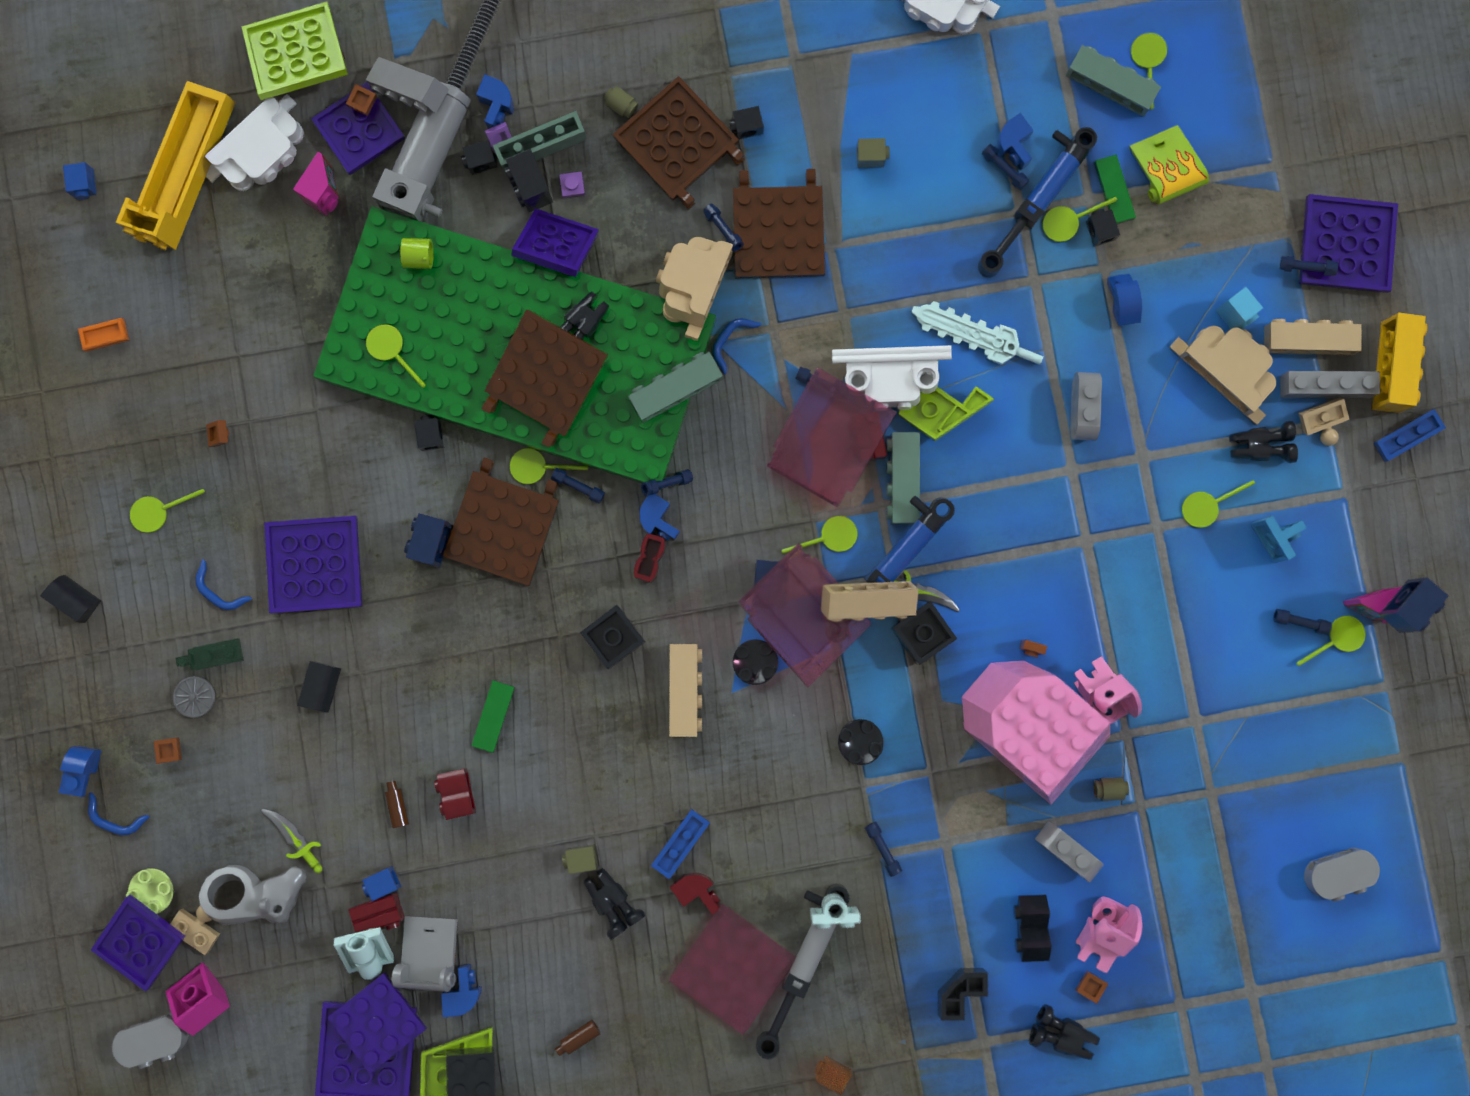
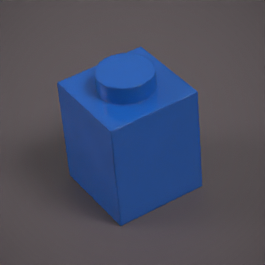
(79, 180)
(381, 883)

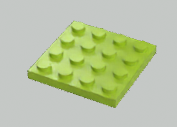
(294, 50)

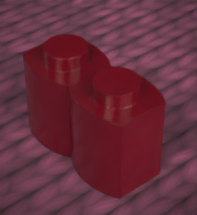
(647, 565)
(455, 794)

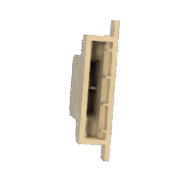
(692, 281)
(1232, 366)

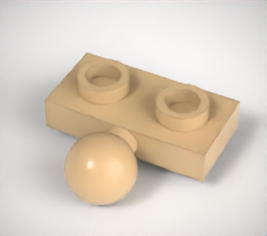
(1323, 418)
(196, 931)

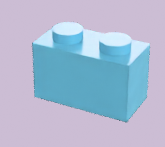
(1240, 310)

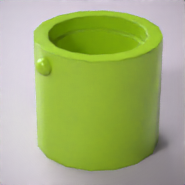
(417, 253)

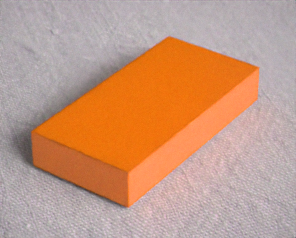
(103, 334)

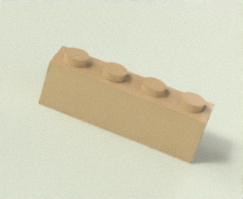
(1313, 338)
(869, 600)
(684, 690)

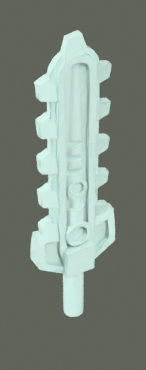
(999, 343)

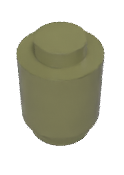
(620, 102)
(1111, 789)

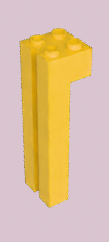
(178, 168)

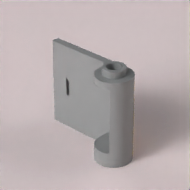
(427, 956)

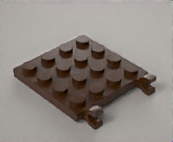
(677, 140)
(779, 229)
(545, 374)
(502, 526)

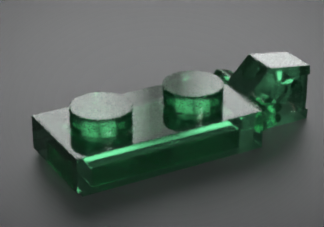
(212, 655)

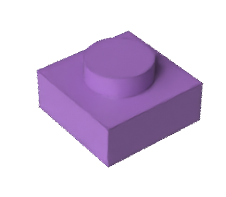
(498, 134)
(572, 185)

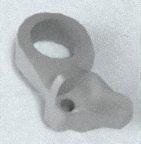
(262, 900)

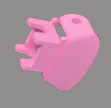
(1123, 700)
(1113, 935)

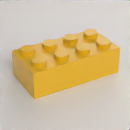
(1400, 362)

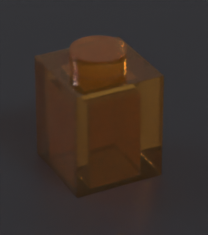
(832, 1074)

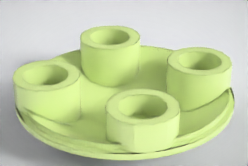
(152, 889)

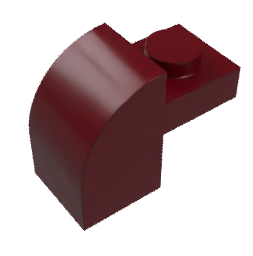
(696, 885)

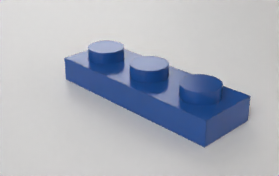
(1409, 435)
(680, 844)

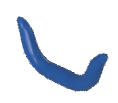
(724, 335)
(211, 596)
(109, 826)

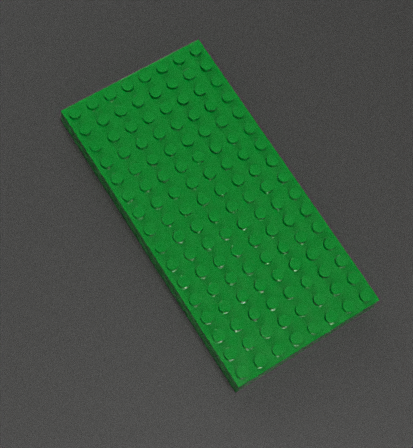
(461, 322)

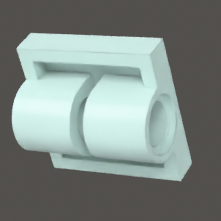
(844, 916)
(364, 952)

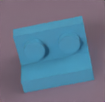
(1276, 538)

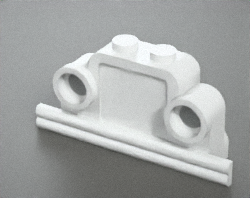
(944, 14)
(257, 146)
(893, 374)

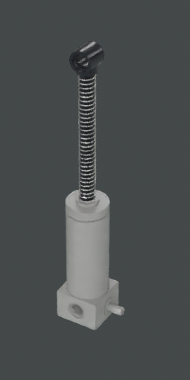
(409, 184)

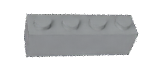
(406, 85)
(1329, 384)

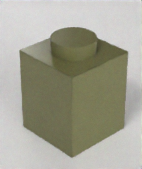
(872, 152)
(580, 859)

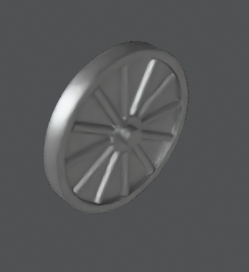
(194, 697)

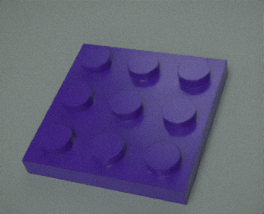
(357, 137)
(555, 242)
(138, 942)
(377, 1023)

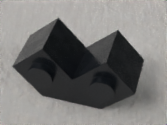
(1032, 928)
(964, 983)

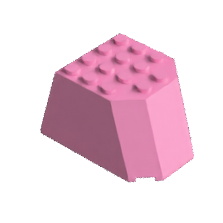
(1033, 725)

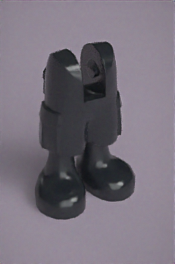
(583, 318)
(1259, 447)
(609, 896)
(1069, 1039)

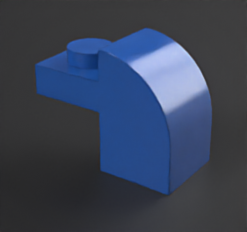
(498, 97)
(1010, 139)
(1126, 299)
(651, 517)
(76, 769)
(461, 999)

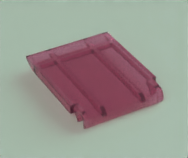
(830, 437)
(789, 615)

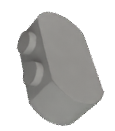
(1086, 406)
(1069, 851)
(1342, 874)
(148, 1041)

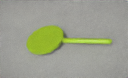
(1148, 52)
(1063, 223)
(386, 343)
(530, 466)
(1202, 509)
(150, 514)
(837, 534)
(1346, 635)

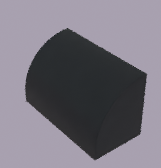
(71, 598)
(319, 686)

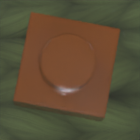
(361, 100)
(217, 433)
(1032, 648)
(167, 750)
(1091, 986)

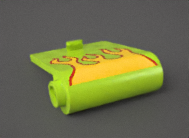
(1169, 165)

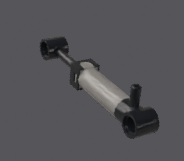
(804, 966)

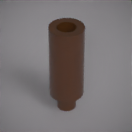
(396, 805)
(578, 1038)

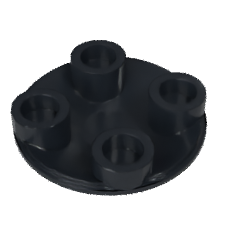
(755, 662)
(860, 742)

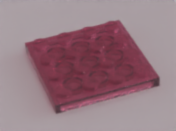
(732, 968)

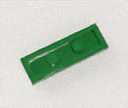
(1113, 186)
(493, 716)

